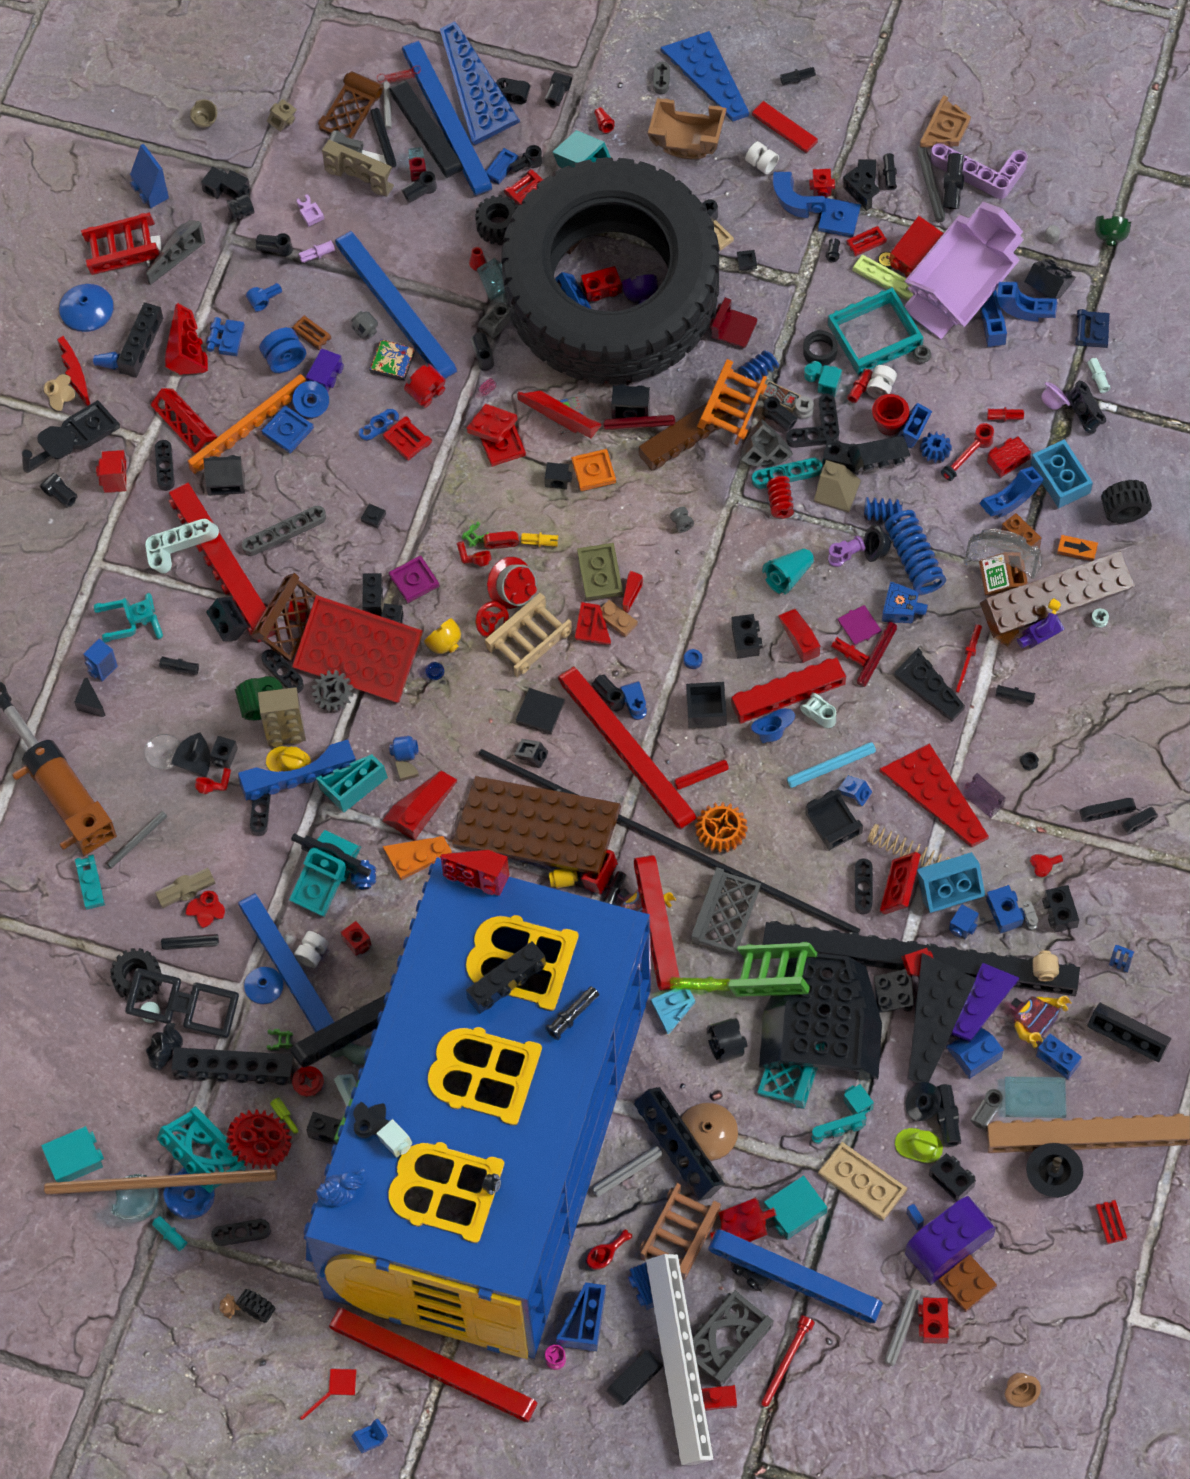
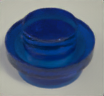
(434, 671)

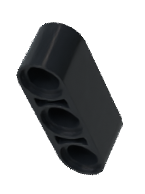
(635, 1377)

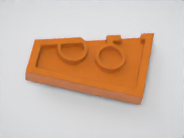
(415, 855)

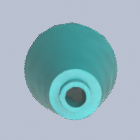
(787, 570)

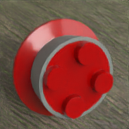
(511, 582)

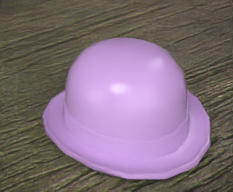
(1054, 397)

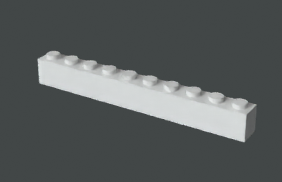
(679, 1359)

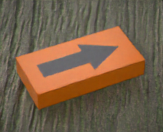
(1077, 548)

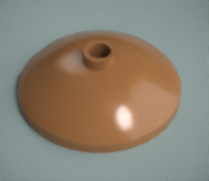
(721, 1137)

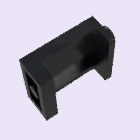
(833, 819)

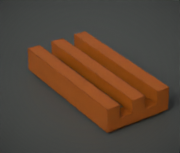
(322, 341)

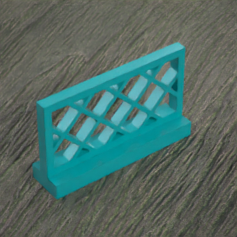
(803, 1086)

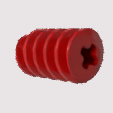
(780, 497)

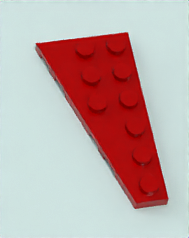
(933, 788)

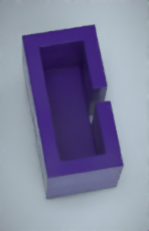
(325, 369)

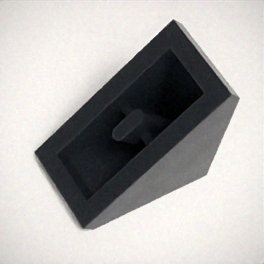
(88, 701)

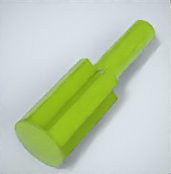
(282, 1112)

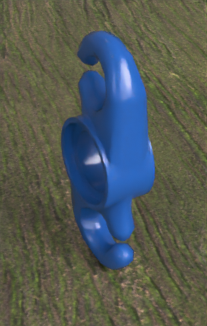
(381, 417)

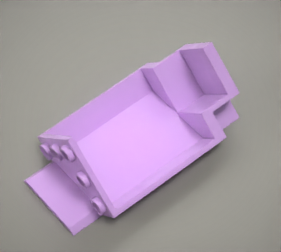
(963, 269)

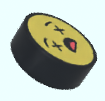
(883, 259)

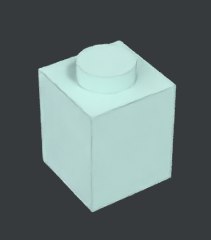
(395, 1138)

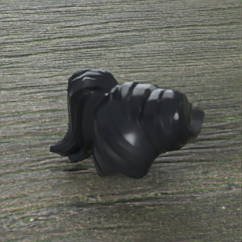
(163, 1046)

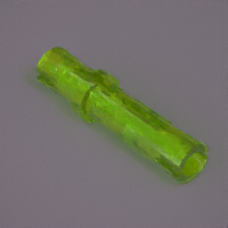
(708, 984)

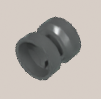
(682, 520)

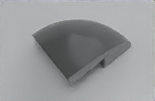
(764, 446)

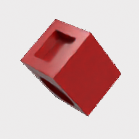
(352, 932)

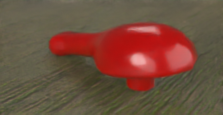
(602, 1254)

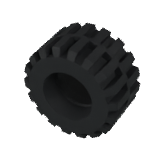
(490, 209)
(1126, 501)
(129, 962)

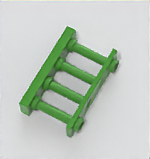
(772, 986)

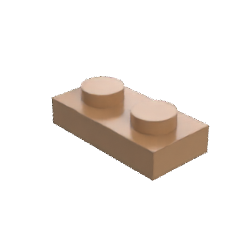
(618, 618)

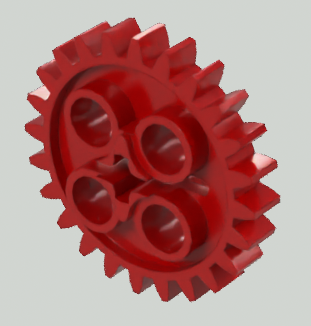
(258, 1139)

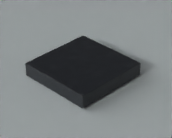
(540, 711)

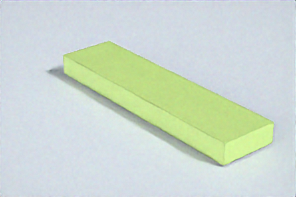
(882, 276)

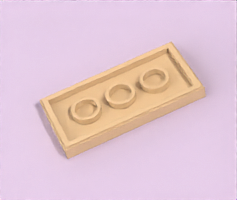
(862, 1181)

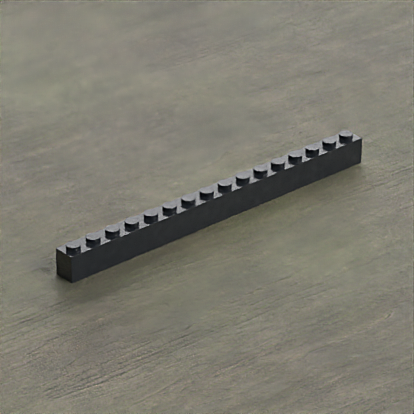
(887, 954)

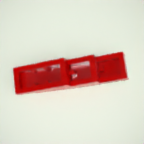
(74, 370)

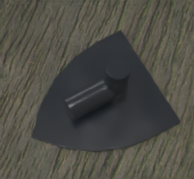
(193, 755)

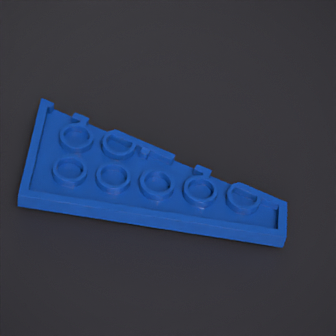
(705, 67)

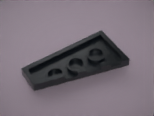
(922, 679)

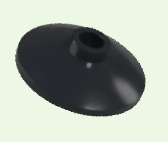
(917, 1099)

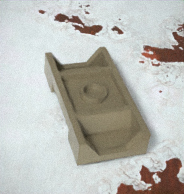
(343, 159)

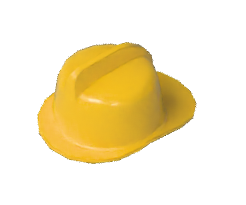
(287, 759)

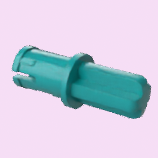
(169, 1233)

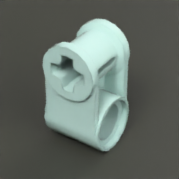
(817, 708)

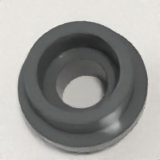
(922, 350)

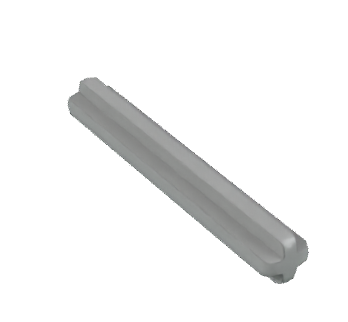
(627, 1171)
(902, 1327)

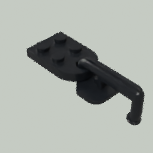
(76, 432)

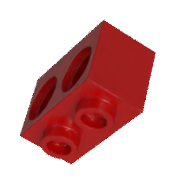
(600, 280)
(937, 1320)

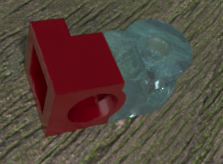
(416, 162)

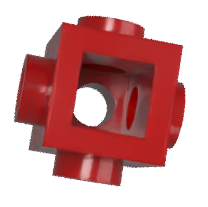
(821, 182)

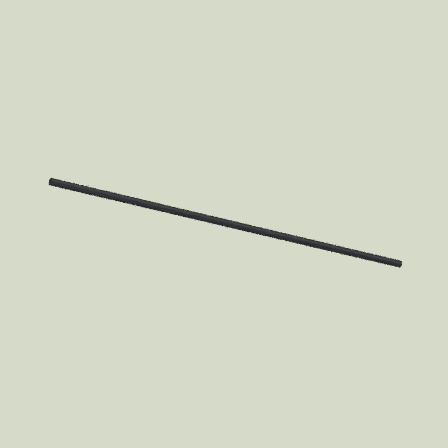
(678, 846)

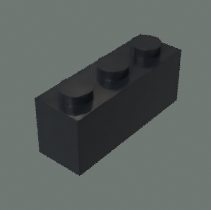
(879, 454)

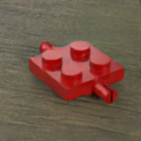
(745, 1220)

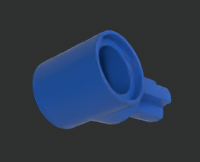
(260, 298)

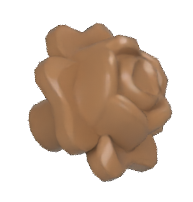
(228, 1306)

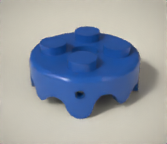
(185, 1207)

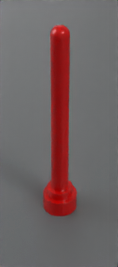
(804, 1326)

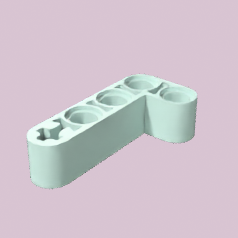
(201, 530)

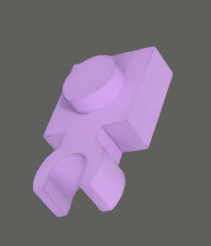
(310, 212)

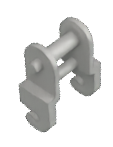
(1030, 915)

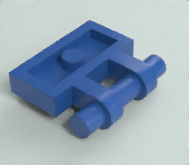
(231, 336)

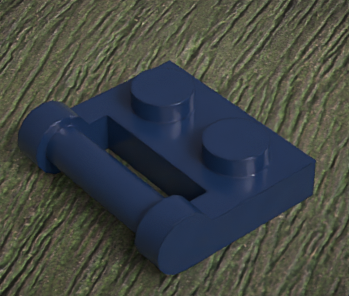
(1098, 329)

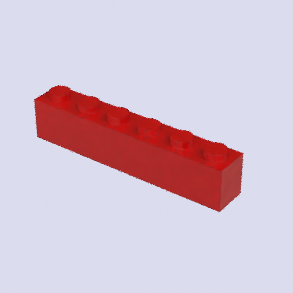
(788, 690)

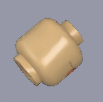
(1045, 966)

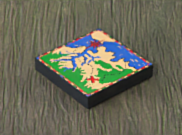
(392, 360)

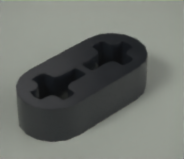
(1140, 820)

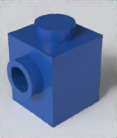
(964, 922)

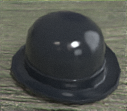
(876, 543)

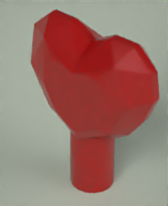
(1044, 864)

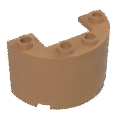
(685, 133)

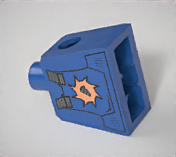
(902, 605)

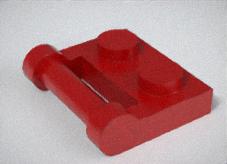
(518, 197)
(405, 443)

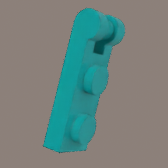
(90, 882)
(838, 1127)

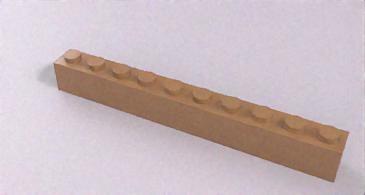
(1089, 1134)

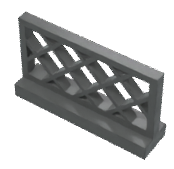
(708, 911)

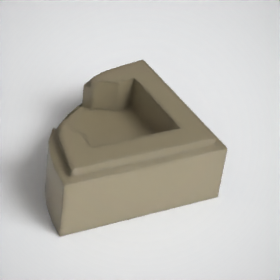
(406, 770)

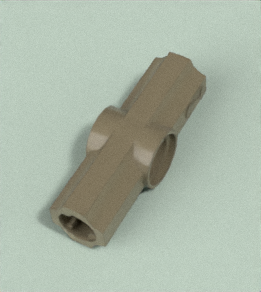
(185, 887)

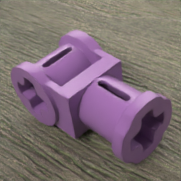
(844, 551)

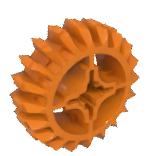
(708, 820)

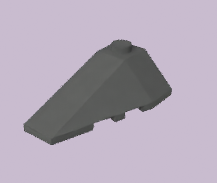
(181, 244)

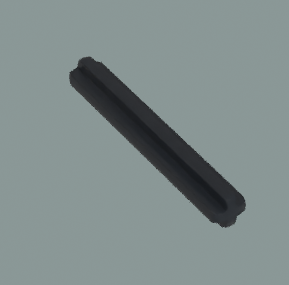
(383, 137)

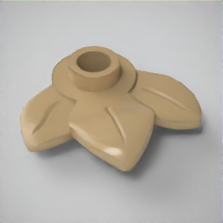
(59, 391)

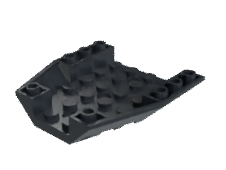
(849, 1031)

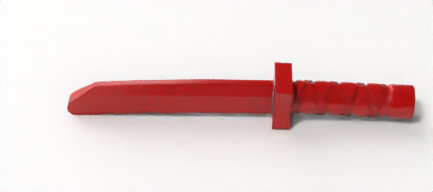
(970, 650)

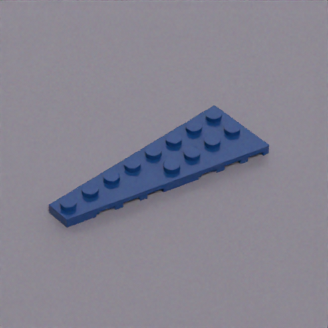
(481, 99)

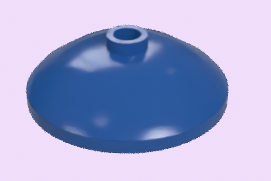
(86, 315)

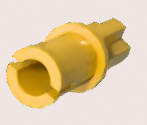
(539, 539)

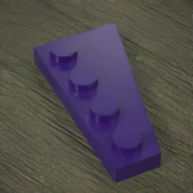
(985, 996)

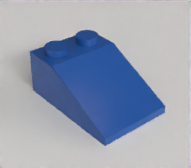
(148, 178)

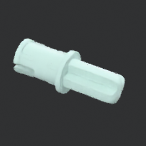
(1098, 375)

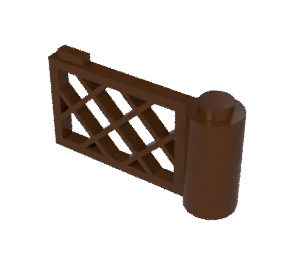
(364, 90)

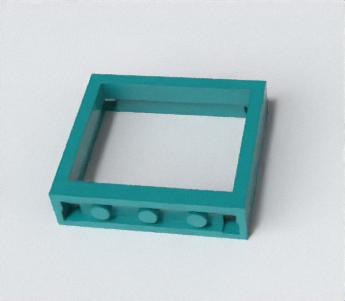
(883, 355)

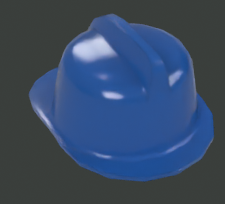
(773, 725)

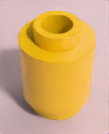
(563, 878)

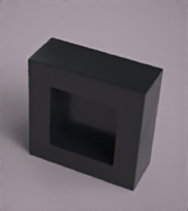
(746, 260)
(373, 515)

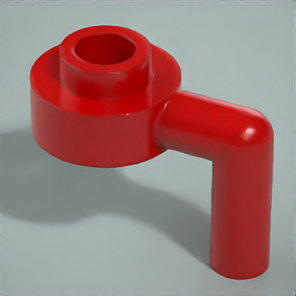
(480, 558)
(206, 785)

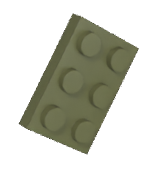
(599, 571)

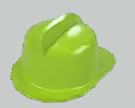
(919, 1145)

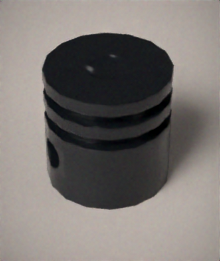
(240, 207)

